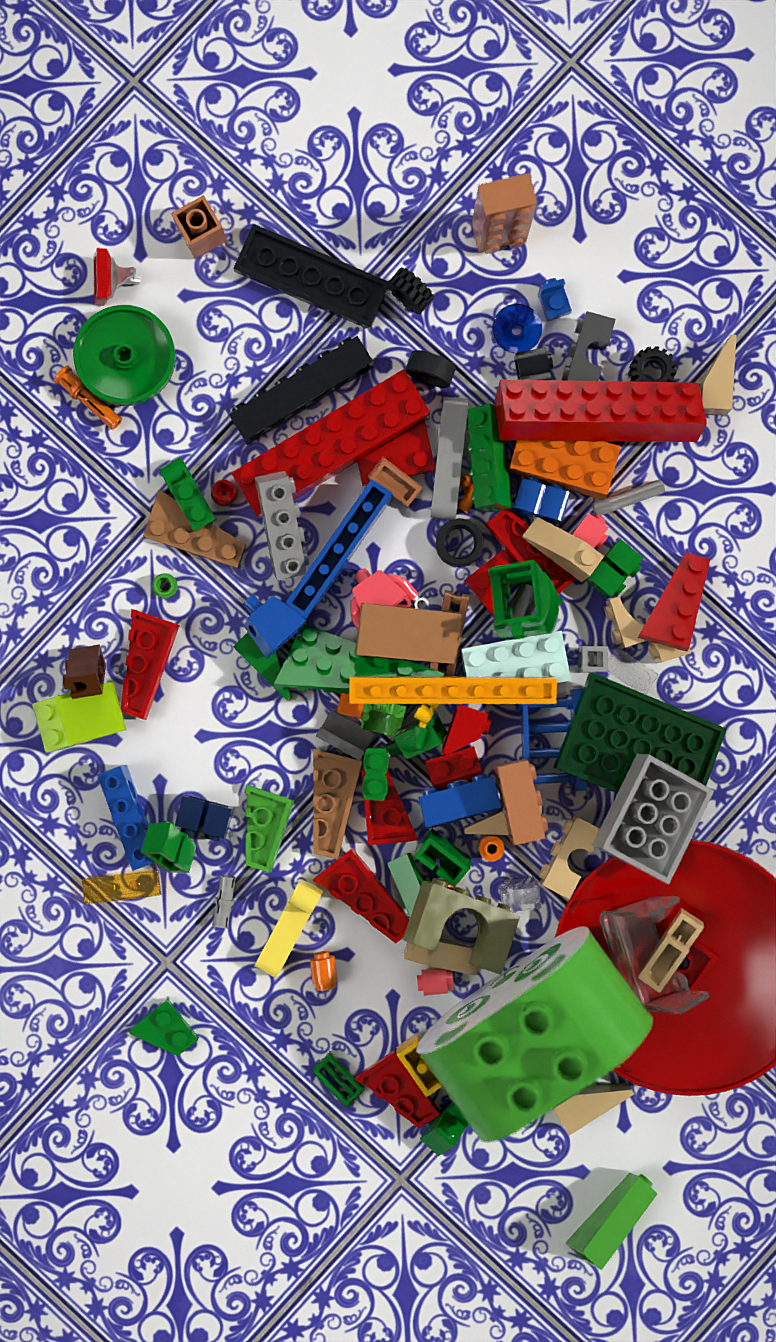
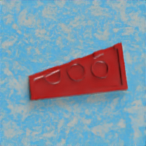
(509, 531)
(677, 609)
(147, 657)
(363, 892)

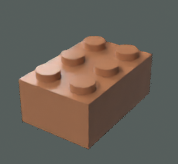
(520, 801)

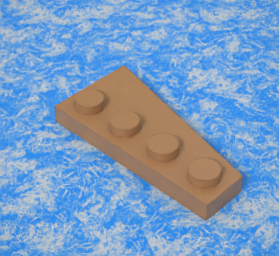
(170, 527)
(334, 790)

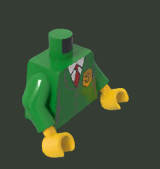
(419, 735)

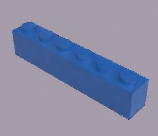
(339, 549)

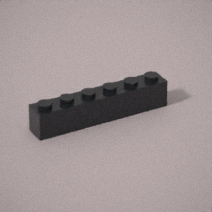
(301, 390)

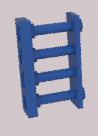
(570, 703)

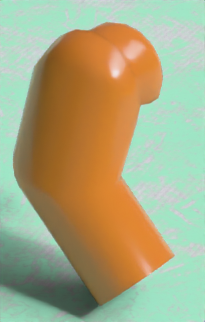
(466, 502)

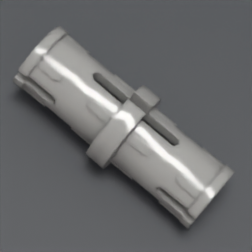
(224, 901)

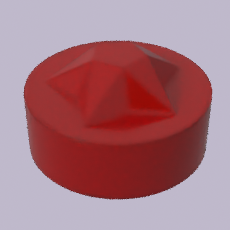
(223, 492)

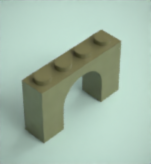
(494, 923)

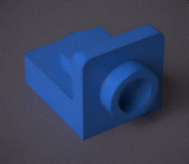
(554, 299)

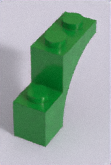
(444, 1130)

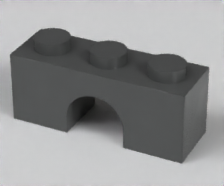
(593, 332)

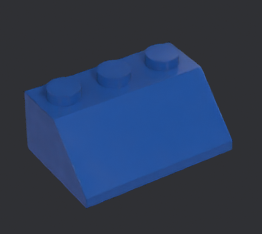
(459, 801)

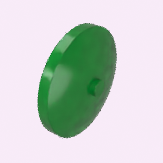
(124, 355)

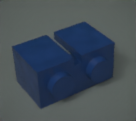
(204, 816)

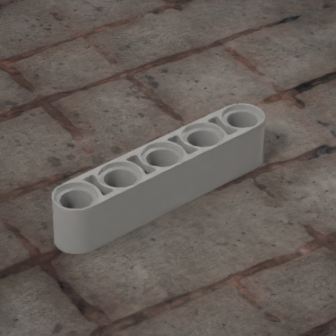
(449, 458)

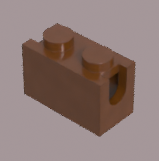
(85, 671)

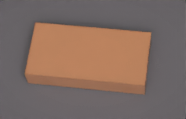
(396, 481)

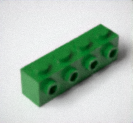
(488, 459)

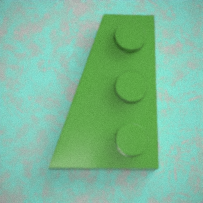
(266, 824)

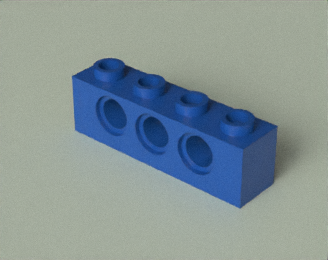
(126, 813)

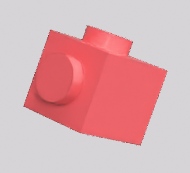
(592, 530)

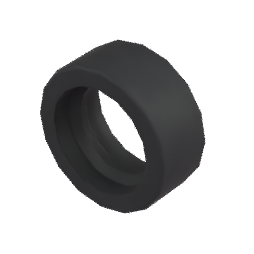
(430, 369)
(462, 524)

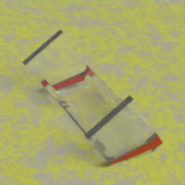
(631, 940)

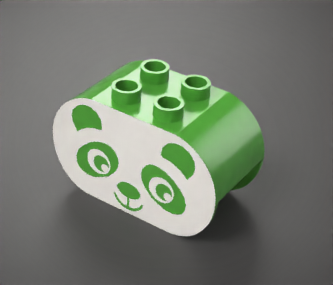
(535, 1035)

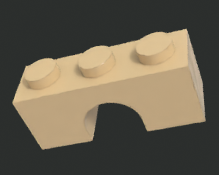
(556, 874)

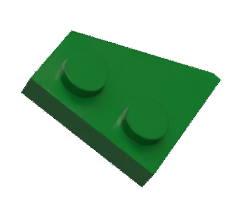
(165, 1029)

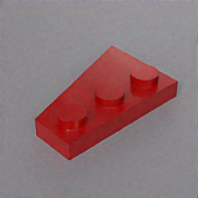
(408, 452)

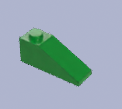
(268, 668)

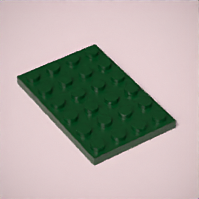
(619, 723)

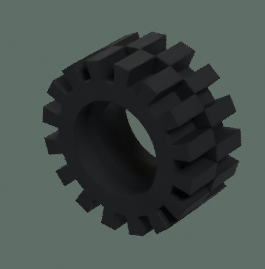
(410, 290)
(652, 355)

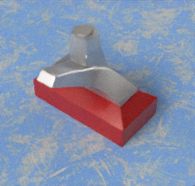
(110, 276)

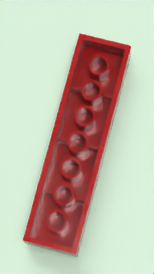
(599, 411)
(338, 438)

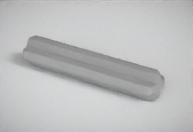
(628, 497)

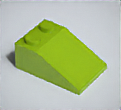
(71, 721)

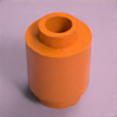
(485, 841)
(323, 971)

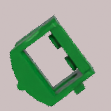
(545, 598)

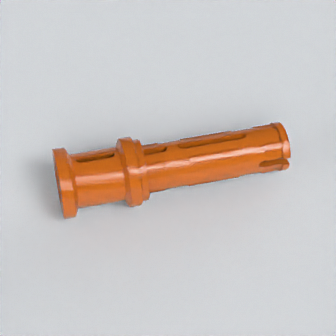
(77, 390)

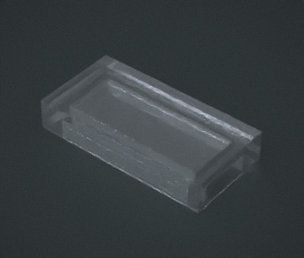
(631, 671)

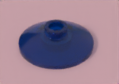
(519, 317)

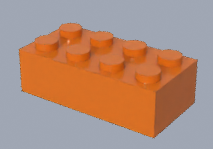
(576, 465)

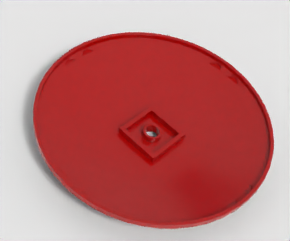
(733, 959)

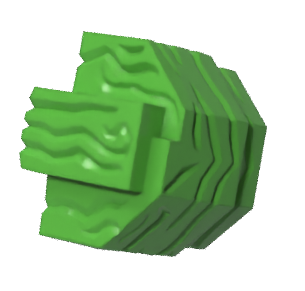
(383, 718)

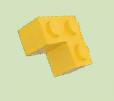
(416, 1066)

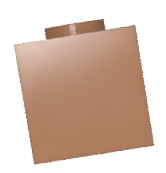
(199, 226)

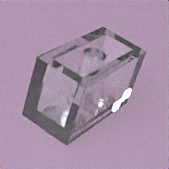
(520, 893)

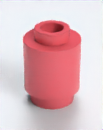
(435, 981)

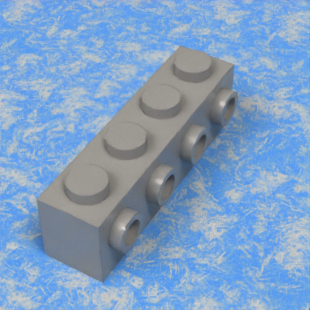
(281, 525)

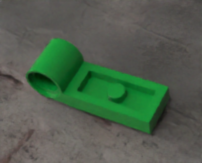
(187, 494)

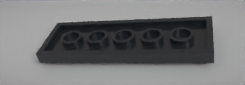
(311, 276)

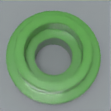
(157, 582)

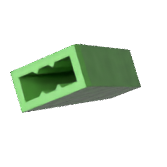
(612, 1221)

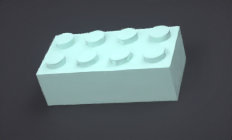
(523, 657)

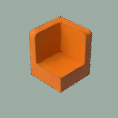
(345, 708)

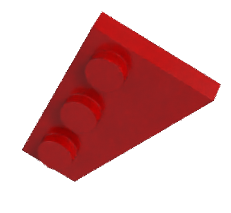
(388, 819)
(395, 1085)

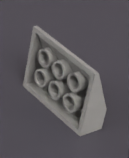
(653, 817)

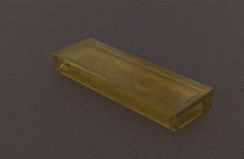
(121, 886)

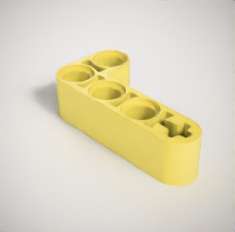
(288, 928)

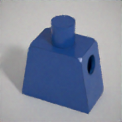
(271, 623)

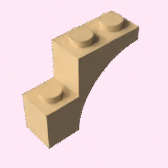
(628, 630)

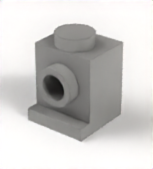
(592, 659)

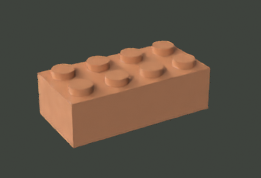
(503, 213)

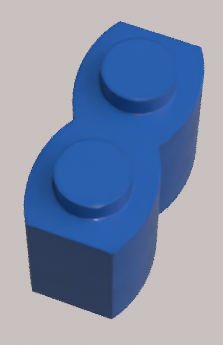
(541, 500)

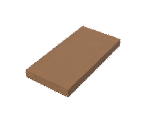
(408, 633)

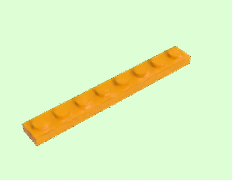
(452, 690)

